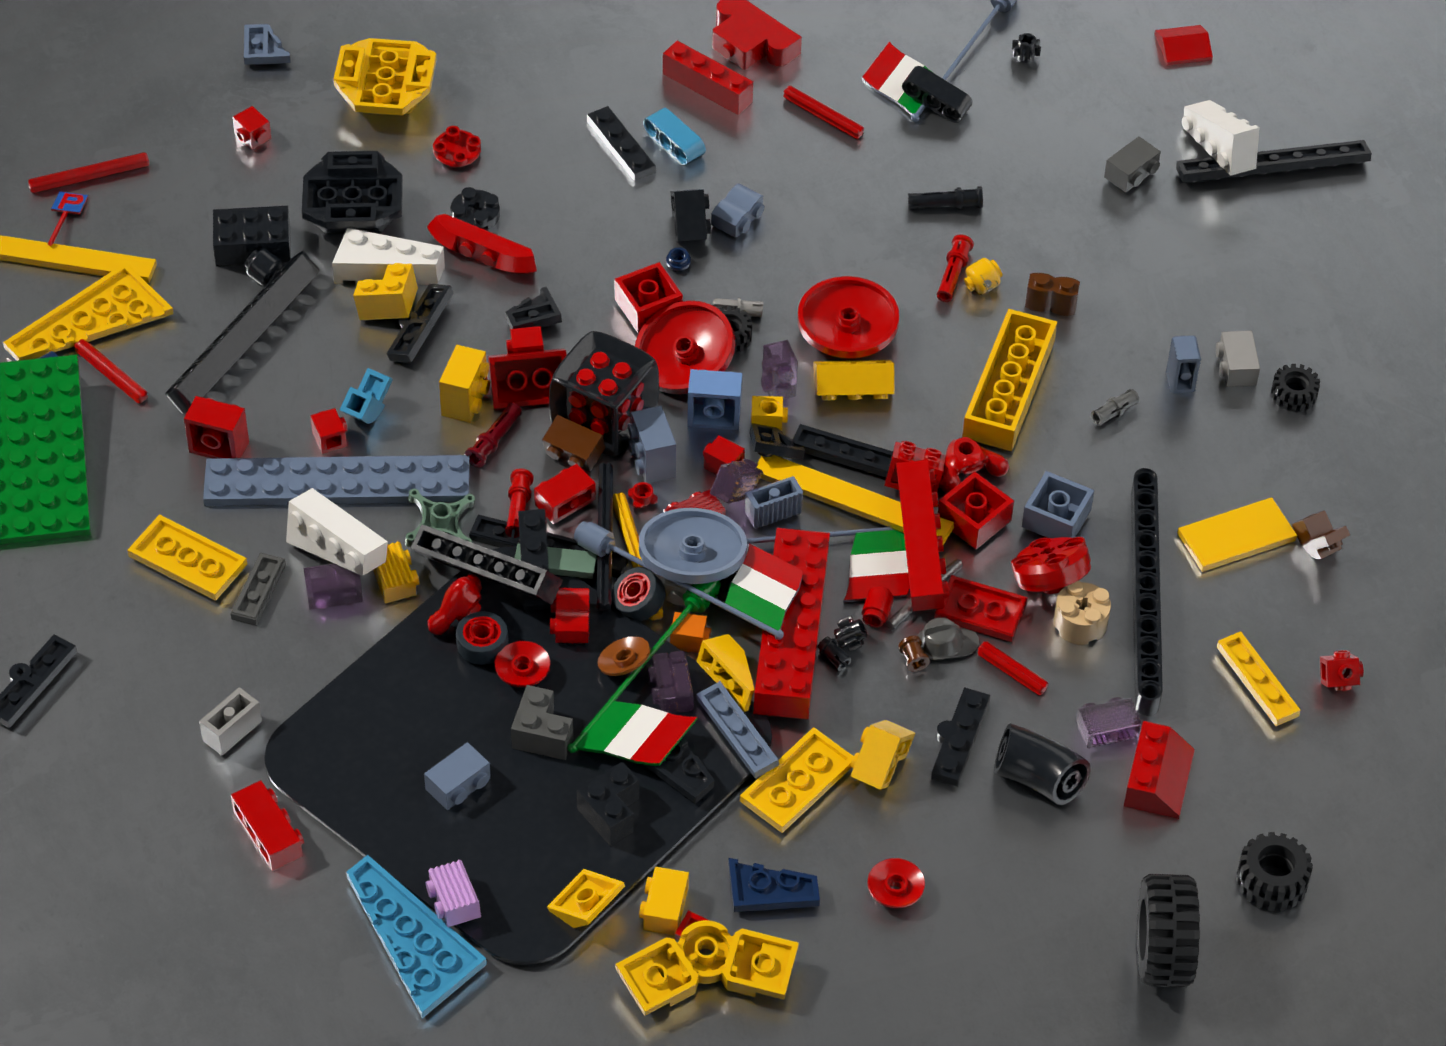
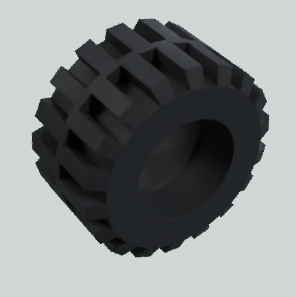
(1277, 853)

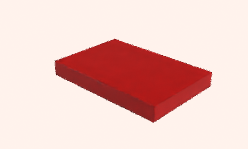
(983, 608)

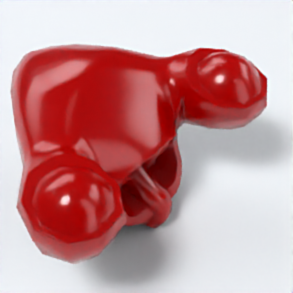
(968, 457)
(458, 602)

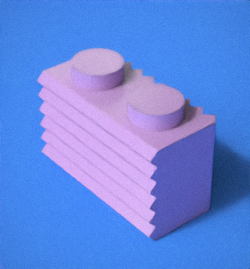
(453, 893)

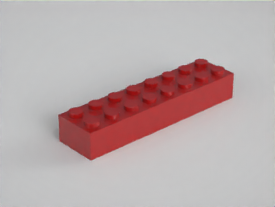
(788, 664)

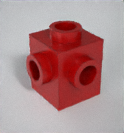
(1341, 670)

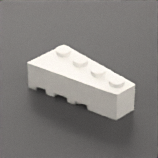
(1223, 136)
(367, 254)
(333, 534)

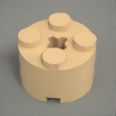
(1082, 612)

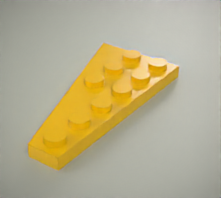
(104, 308)

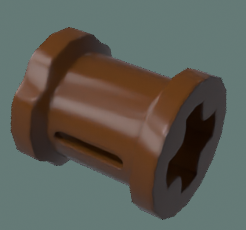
(914, 653)

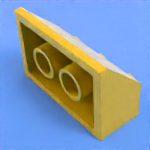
(854, 379)

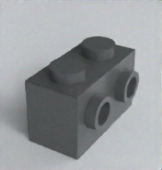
(1132, 164)

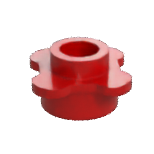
(642, 495)

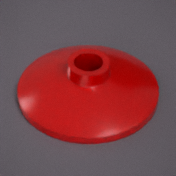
(522, 655)
(896, 873)

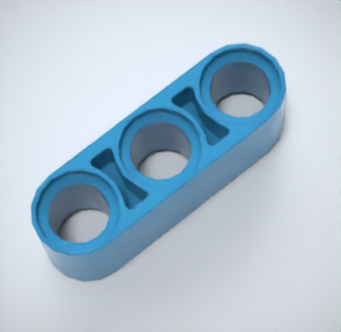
(674, 136)

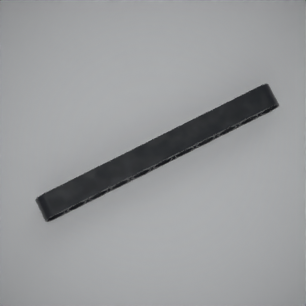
(1146, 592)

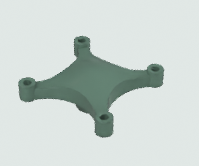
(439, 515)

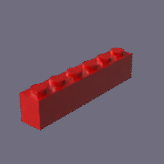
(920, 535)

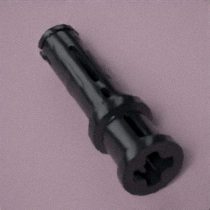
(957, 198)

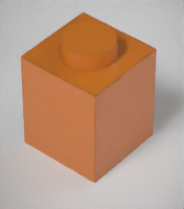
(690, 632)

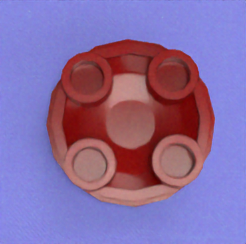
(456, 147)

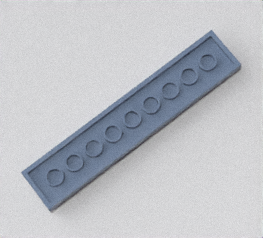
(336, 478)

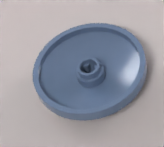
(692, 545)

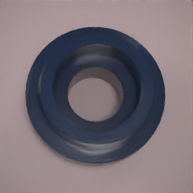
(678, 259)

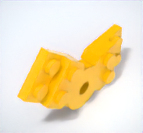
(743, 963)

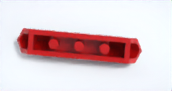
(482, 245)

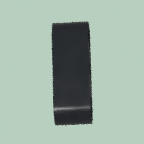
(937, 94)

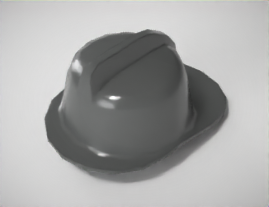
(946, 639)

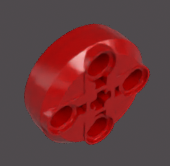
(1051, 564)

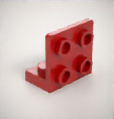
(906, 452)

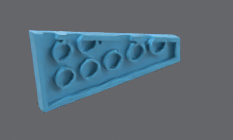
(422, 948)

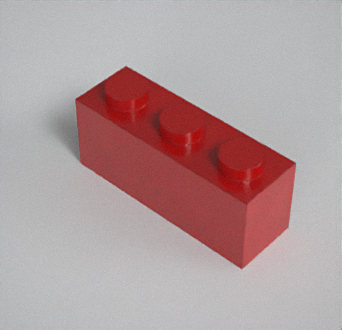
(267, 825)

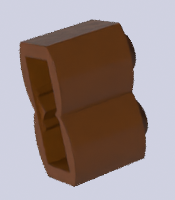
(1052, 294)

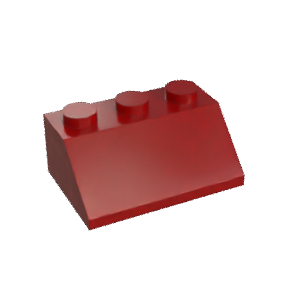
(523, 377)
(1159, 771)

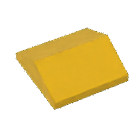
(585, 898)

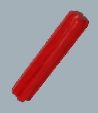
(1012, 668)

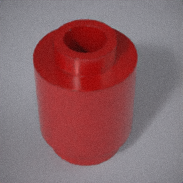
(877, 606)

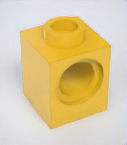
(769, 411)

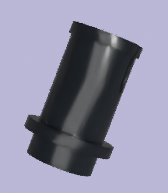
(829, 648)

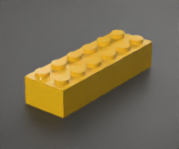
(1009, 379)

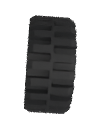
(1168, 930)

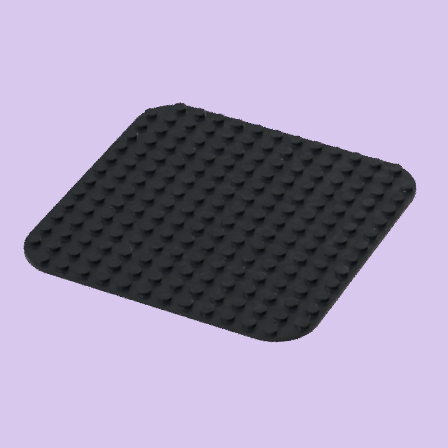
(412, 700)

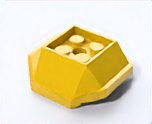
(384, 75)

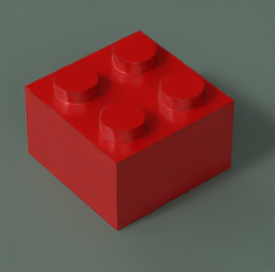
(645, 293)
(216, 429)
(976, 509)

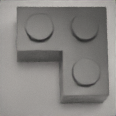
(537, 727)

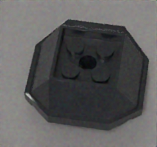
(352, 192)

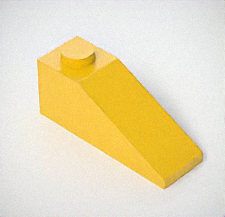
(726, 662)

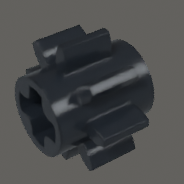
(1026, 47)
(850, 633)

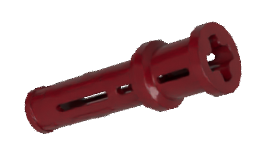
(488, 441)

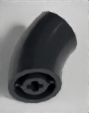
(1041, 764)

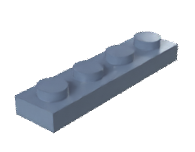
(737, 729)

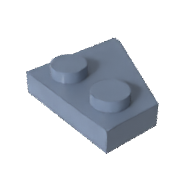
(263, 46)

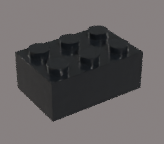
(244, 230)

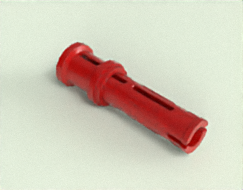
(956, 260)
(519, 495)

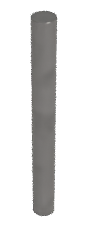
(906, 610)

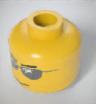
(983, 276)

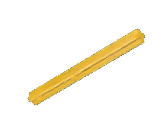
(629, 533)

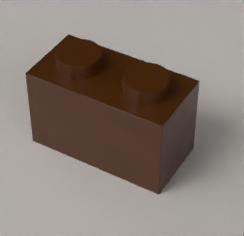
(573, 443)

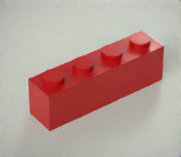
(707, 77)

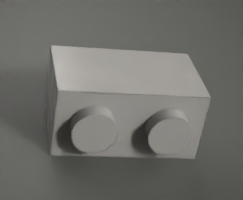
(1238, 358)
(230, 721)

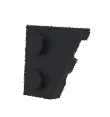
(537, 312)
(772, 441)

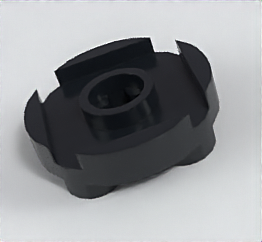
(476, 199)

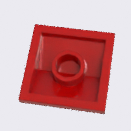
(1184, 44)

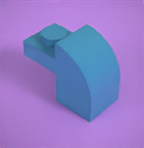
(367, 401)

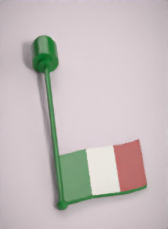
(635, 730)

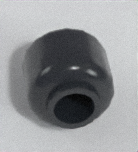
(262, 266)

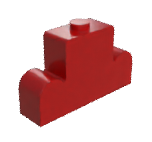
(748, 34)

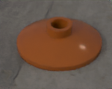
(623, 656)

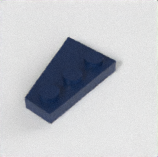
(767, 889)

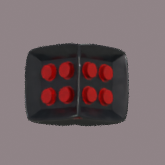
(602, 386)

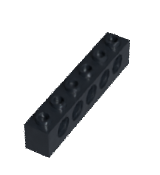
(487, 564)

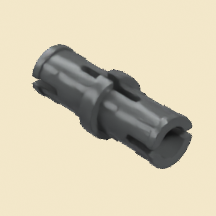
(1114, 407)

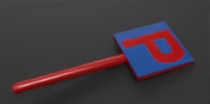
(66, 203)

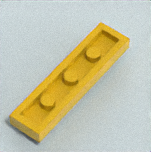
(1258, 678)

